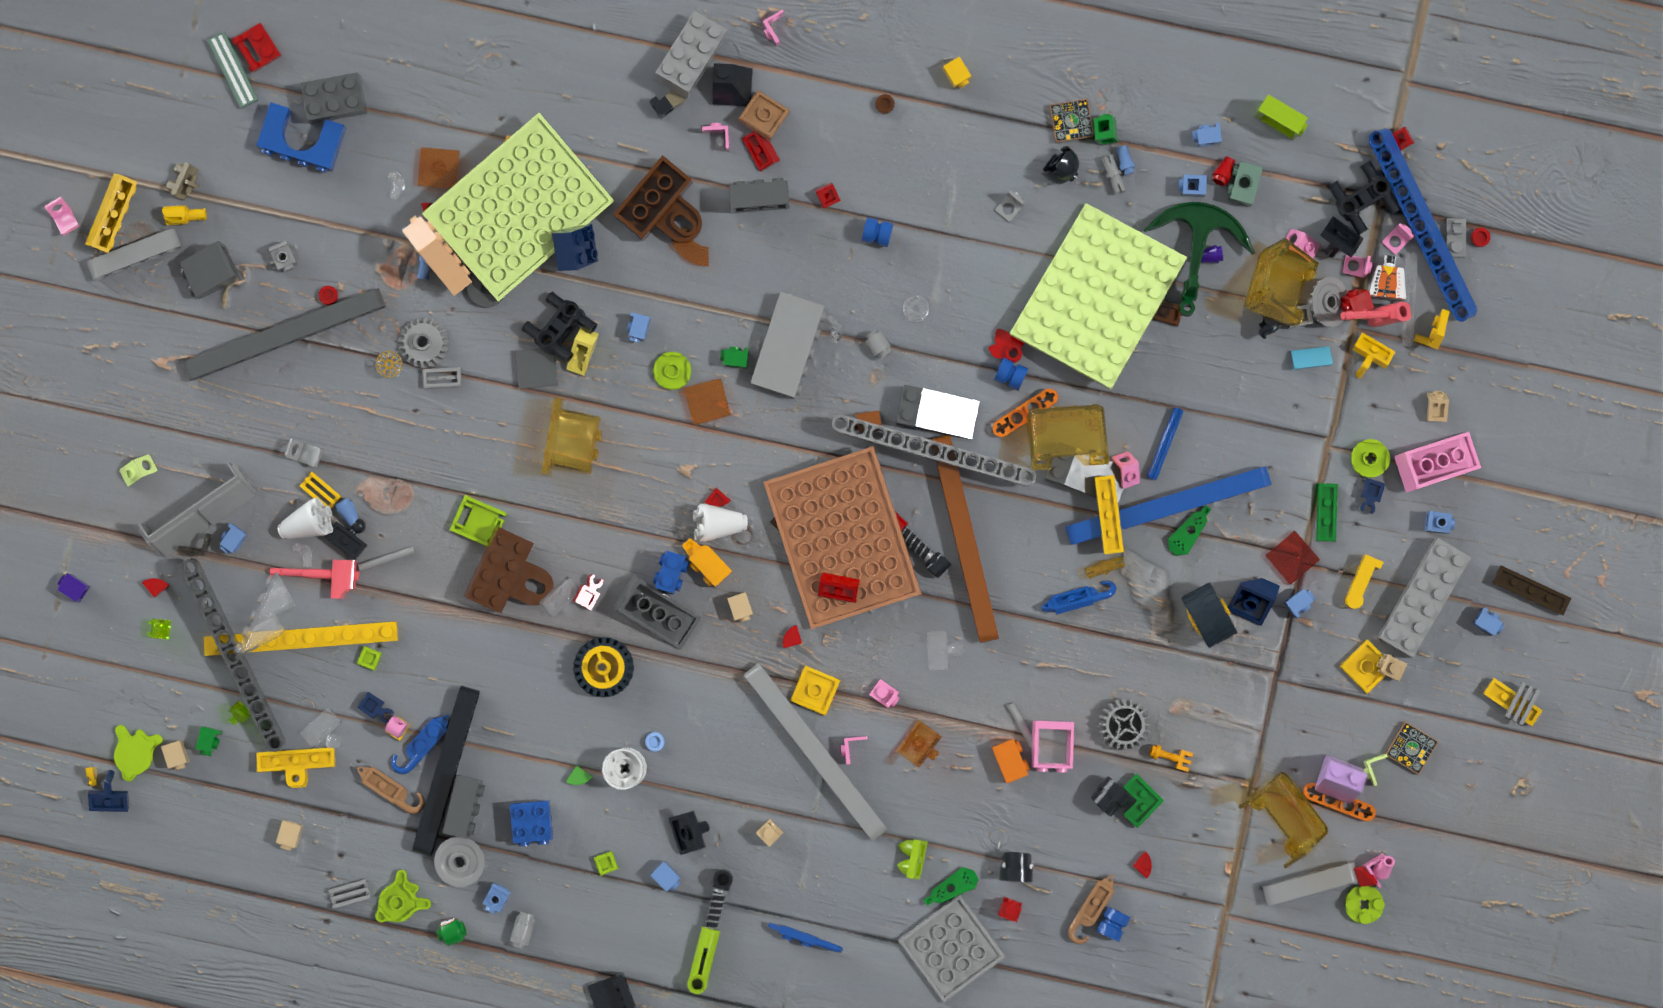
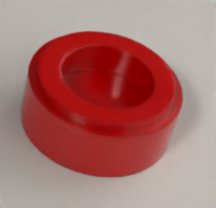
(1480, 237)
(328, 295)

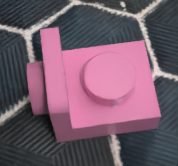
(885, 694)

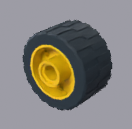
(1209, 615)

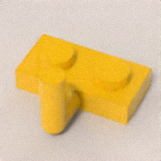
(1437, 333)
(1373, 352)

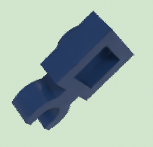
(1372, 492)
(373, 706)

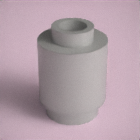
(878, 344)

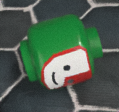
(452, 931)

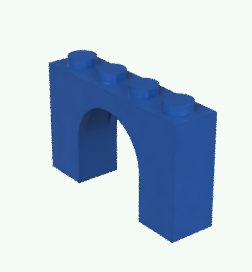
(321, 155)

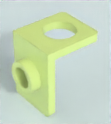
(134, 470)
(1368, 769)

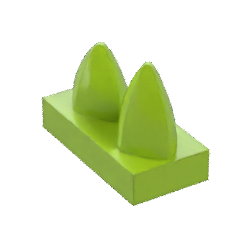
(916, 850)

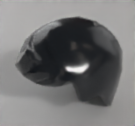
(1268, 327)

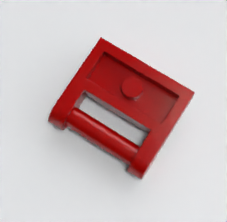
(262, 44)

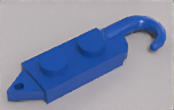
(1078, 598)
(422, 743)
(806, 939)

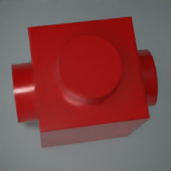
(1356, 300)

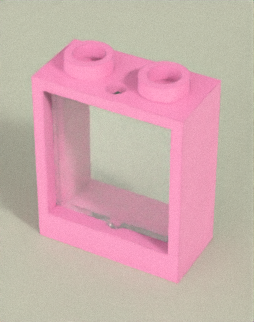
(1052, 747)

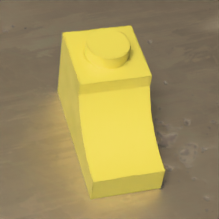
(582, 349)

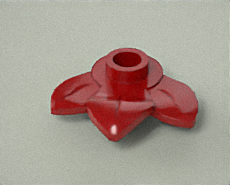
(1004, 345)

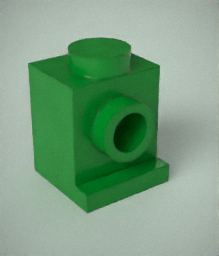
(1100, 124)
(735, 357)
(208, 740)

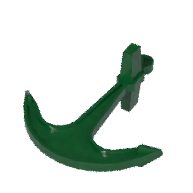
(1202, 220)

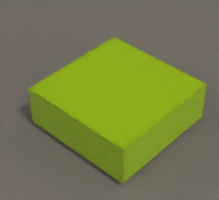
(369, 658)
(606, 863)

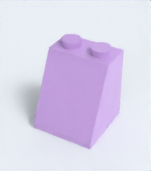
(1340, 779)

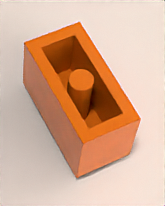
(1010, 760)

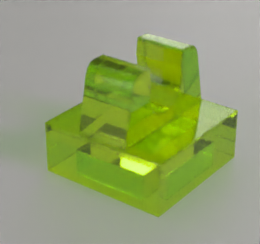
(159, 628)
(239, 713)

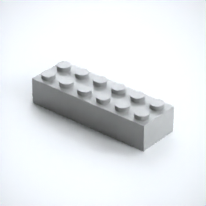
(1423, 597)

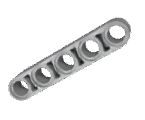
(134, 254)
(1310, 883)

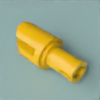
(182, 215)

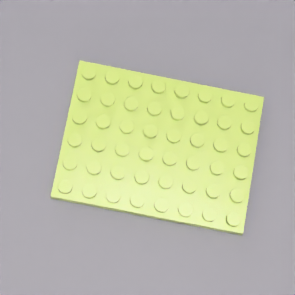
(513, 202)
(1098, 296)

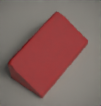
(760, 150)
(838, 587)

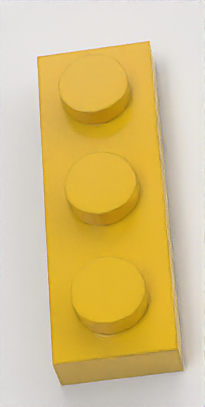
(1504, 695)

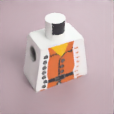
(1388, 281)

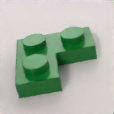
(1146, 800)

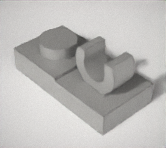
(1456, 237)

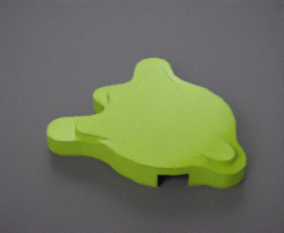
(134, 753)
(399, 900)

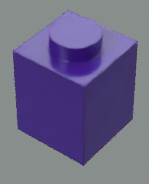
(72, 587)

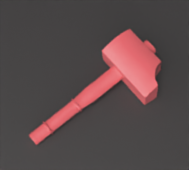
(1381, 315)
(343, 576)

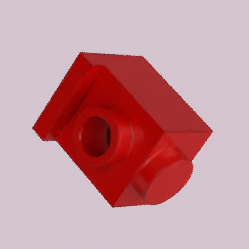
(1010, 909)

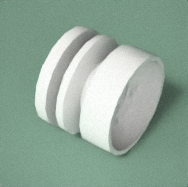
(613, 768)

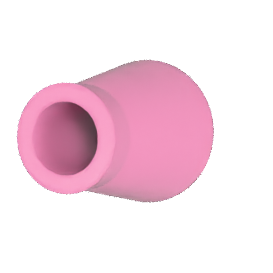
(1383, 868)

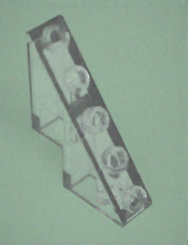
(264, 621)

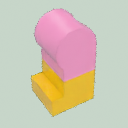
(397, 727)

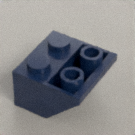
(575, 247)

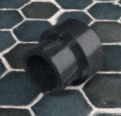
(1110, 796)
(1016, 867)

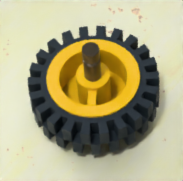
(603, 667)

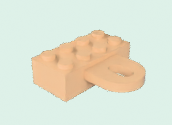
(437, 254)

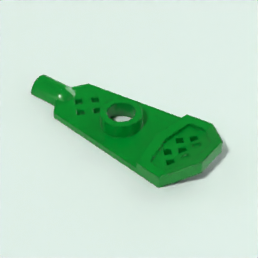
(1184, 537)
(959, 884)

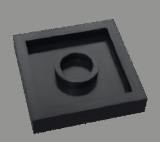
(1340, 238)
(688, 832)

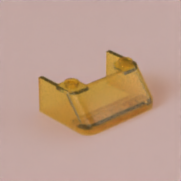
(1291, 813)

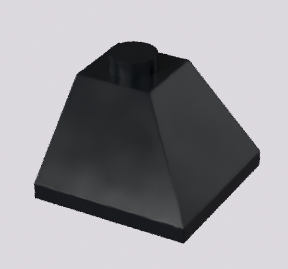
(732, 85)

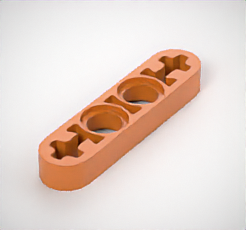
(1023, 410)
(1338, 804)

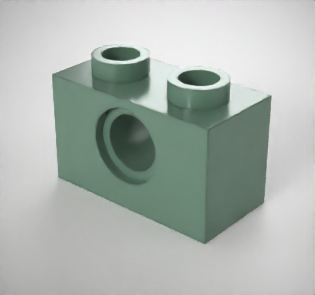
(1244, 195)

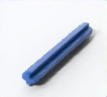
(1165, 443)

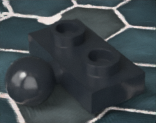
(347, 540)

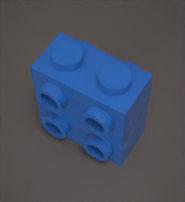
(671, 571)
(531, 822)

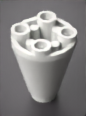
(307, 521)
(717, 522)

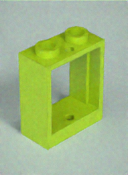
(1282, 117)

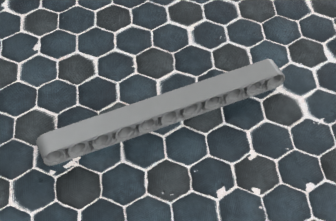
(943, 450)
(815, 752)

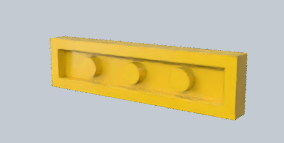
(1109, 514)

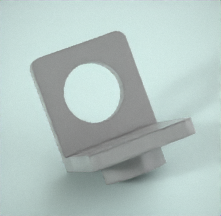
(1014, 199)
(305, 453)

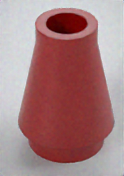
(1223, 173)

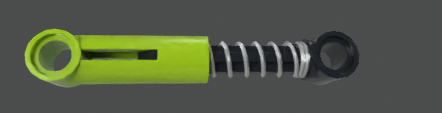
(709, 935)

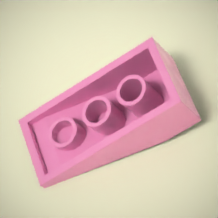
(1437, 462)

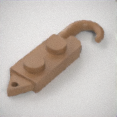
(389, 789)
(1092, 908)

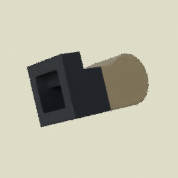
(667, 103)

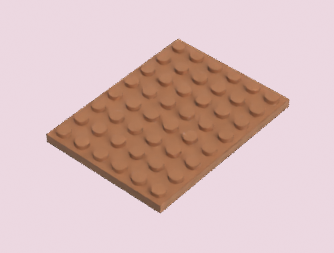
(845, 525)

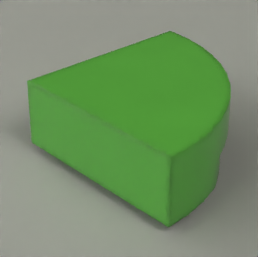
(578, 776)

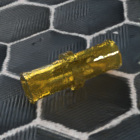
(1104, 567)

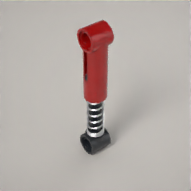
(935, 562)

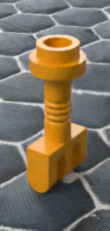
(1155, 752)

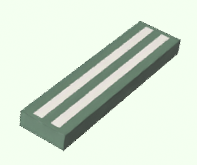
(233, 70)

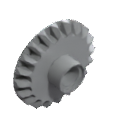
(1327, 301)
(430, 354)
(450, 870)

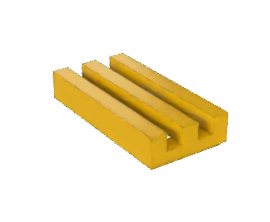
(308, 481)

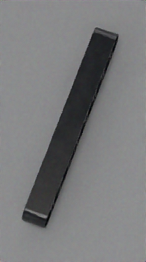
(445, 771)

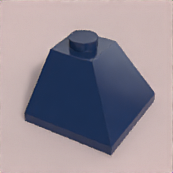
(1254, 600)

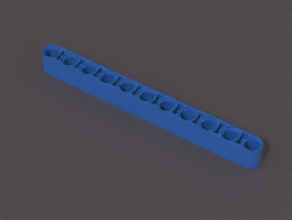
(1422, 234)
(1174, 503)

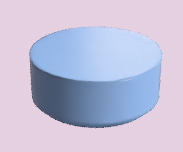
(654, 741)

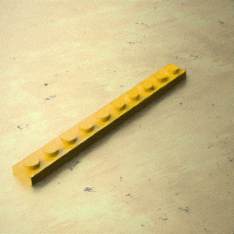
(318, 637)

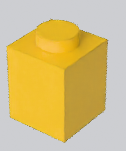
(957, 73)

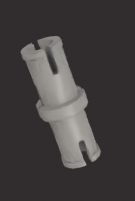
(1113, 174)

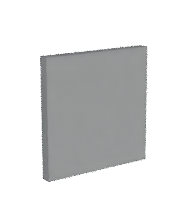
(951, 948)

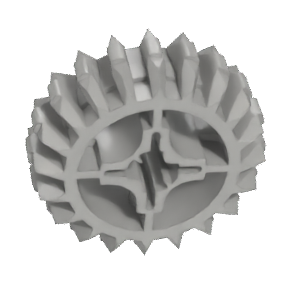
(1138, 734)

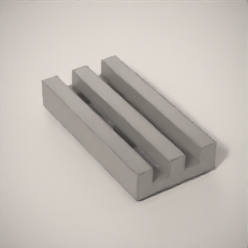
(435, 378)
(1529, 688)
(333, 898)

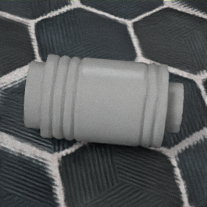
(522, 930)

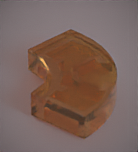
(693, 251)

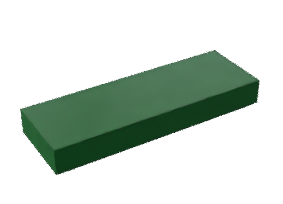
(1326, 512)

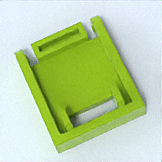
(480, 522)

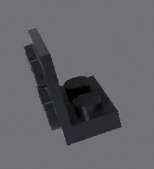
(612, 993)

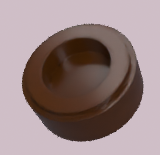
(884, 104)

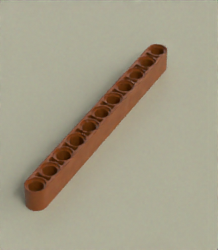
(966, 545)

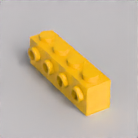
(111, 212)

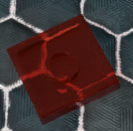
(1292, 557)

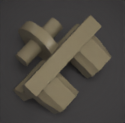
(184, 182)

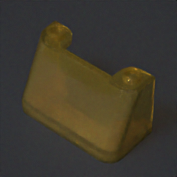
(1279, 282)

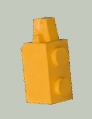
(707, 562)

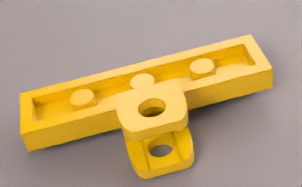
(296, 763)

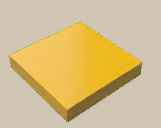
(1362, 666)
(815, 690)

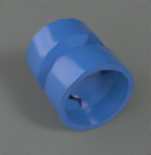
(877, 232)
(1009, 373)
(1113, 924)

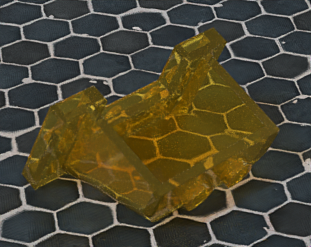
(571, 440)

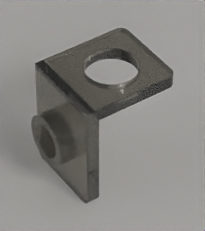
(192, 552)

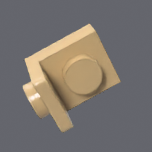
(1437, 406)
(1391, 667)

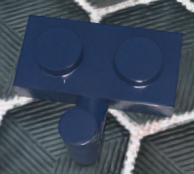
(108, 800)

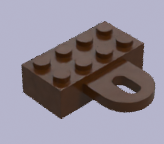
(658, 202)
(504, 573)

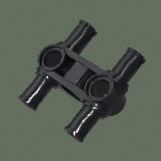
(1364, 197)
(559, 327)

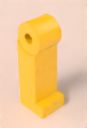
(1354, 596)

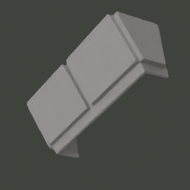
(201, 514)

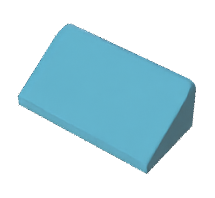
(1311, 358)

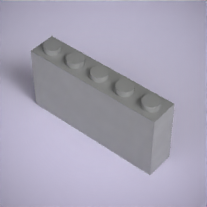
(788, 345)

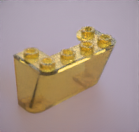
(1067, 433)

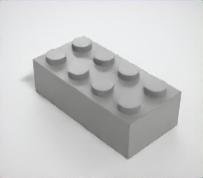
(690, 55)

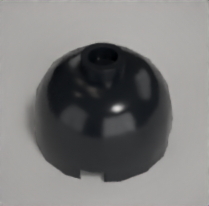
(1062, 167)

